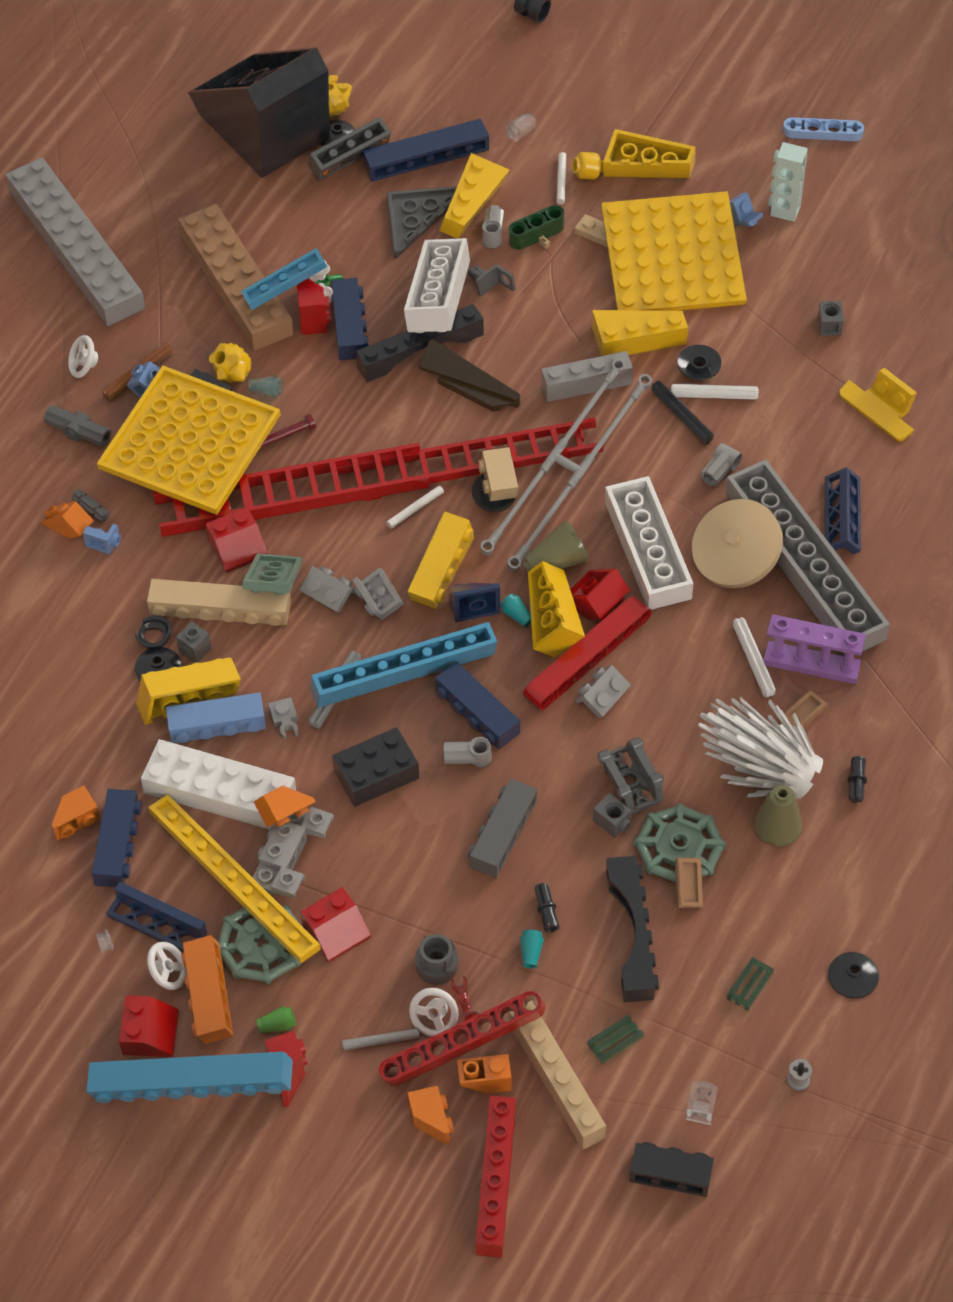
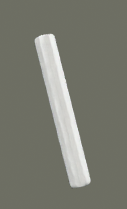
(715, 391)
(754, 657)

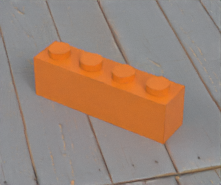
(207, 990)

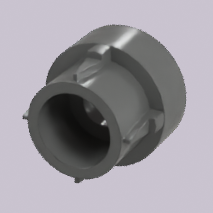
(436, 971)

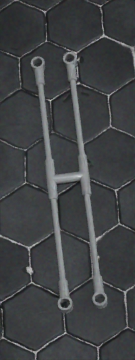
(578, 470)

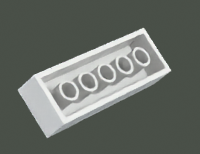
(437, 285)
(648, 543)
(210, 782)

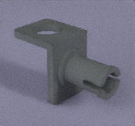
(488, 279)

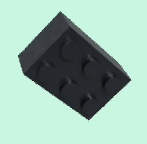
(375, 766)

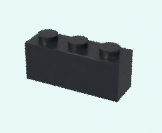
(671, 1169)

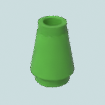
(277, 1020)

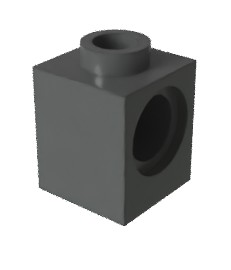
(830, 318)
(193, 642)
(612, 807)

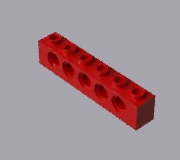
(496, 1177)

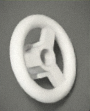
(85, 357)
(163, 966)
(439, 1004)

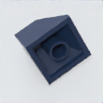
(474, 600)

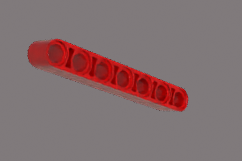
(587, 653)
(449, 1038)

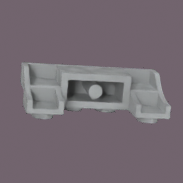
(283, 850)

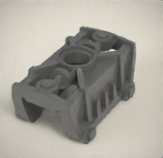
(641, 770)

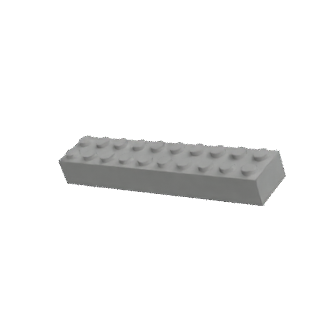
(75, 242)
(810, 559)

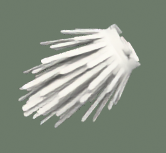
(761, 749)

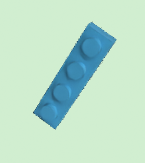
(284, 279)

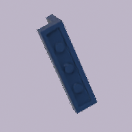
(848, 507)
(157, 910)

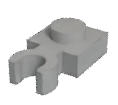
(284, 715)

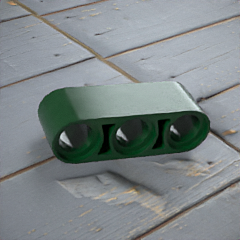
(541, 223)

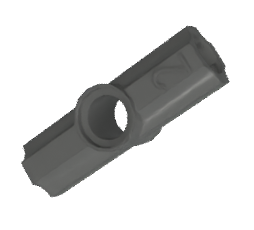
(77, 425)

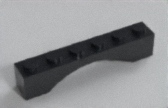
(383, 356)
(624, 884)

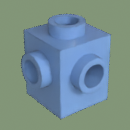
(142, 377)

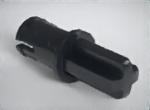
(857, 779)
(546, 908)

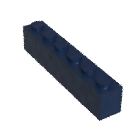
(426, 150)

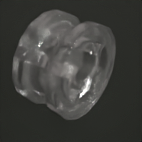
(104, 941)

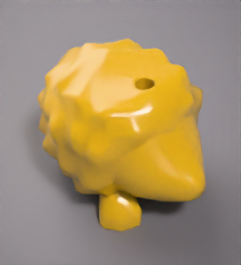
(338, 96)
(230, 362)

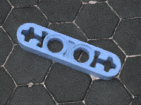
(823, 131)

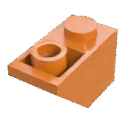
(67, 519)
(280, 804)
(74, 812)
(486, 1073)
(428, 1113)

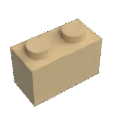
(499, 474)

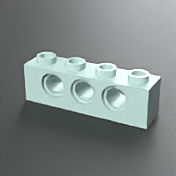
(787, 181)

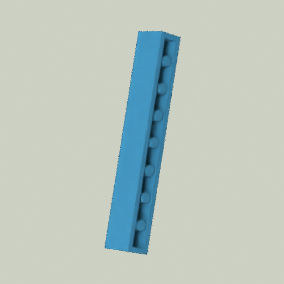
(402, 664)
(190, 1076)

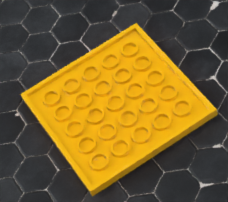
(673, 253)
(189, 439)

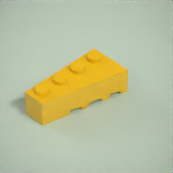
(647, 157)
(475, 188)
(638, 330)
(441, 560)
(552, 611)
(185, 685)

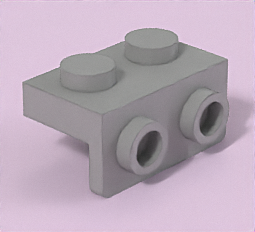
(326, 588)
(378, 593)
(603, 690)

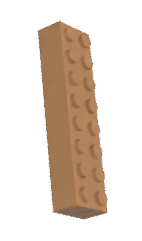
(231, 271)

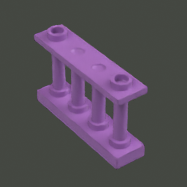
(811, 661)

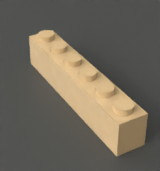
(217, 602)
(561, 1081)

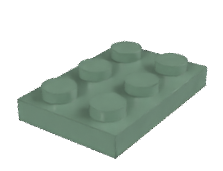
(272, 573)

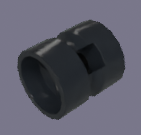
(535, 9)

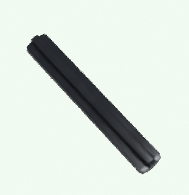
(682, 412)

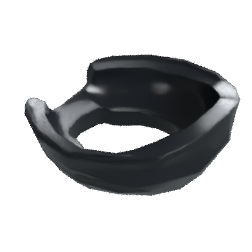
(154, 622)

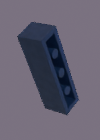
(348, 317)
(477, 705)
(116, 838)

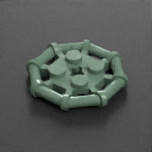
(679, 829)
(250, 952)

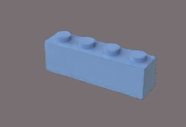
(215, 718)

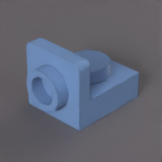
(743, 211)
(100, 540)

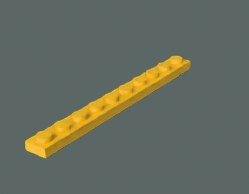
(234, 879)

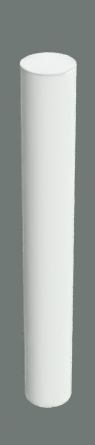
(561, 178)
(414, 507)

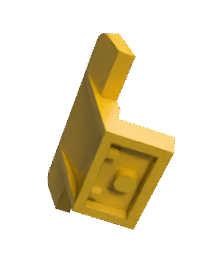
(883, 403)

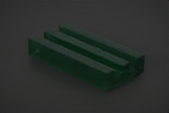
(740, 1000)
(631, 1027)

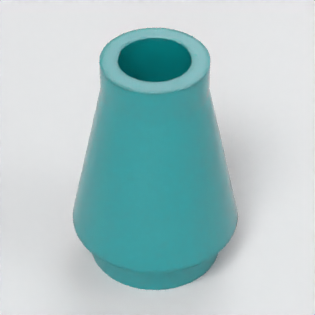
(515, 609)
(531, 945)

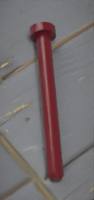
(293, 429)

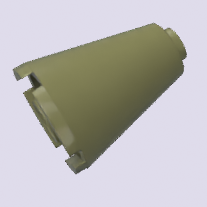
(559, 549)
(779, 817)

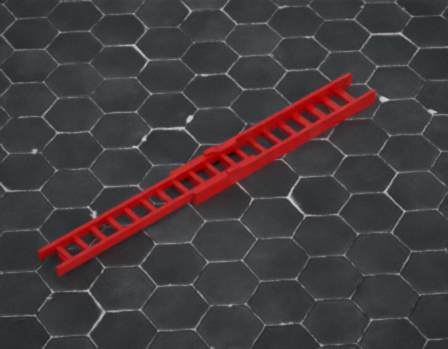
(370, 460)

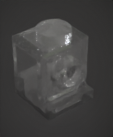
(697, 1110)

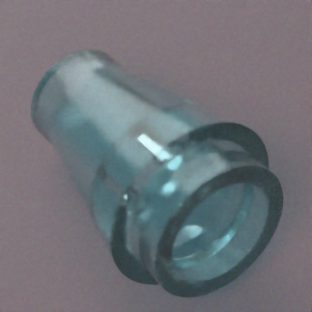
(266, 385)

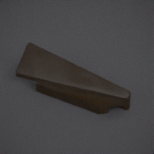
(467, 379)

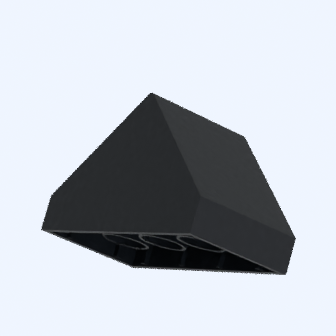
(269, 106)

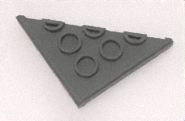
(414, 213)

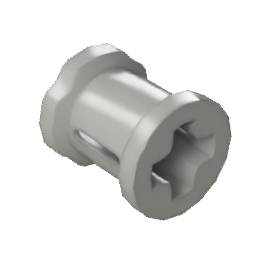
(799, 1082)

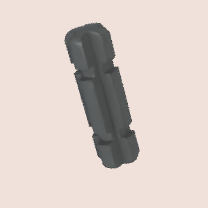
(90, 505)

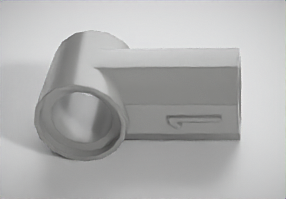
(492, 226)
(723, 461)
(467, 752)

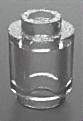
(521, 126)

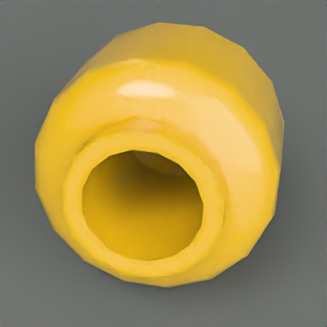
(587, 165)

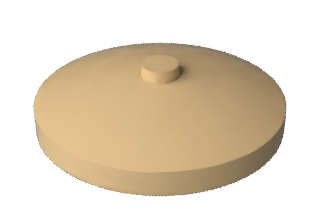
(737, 543)

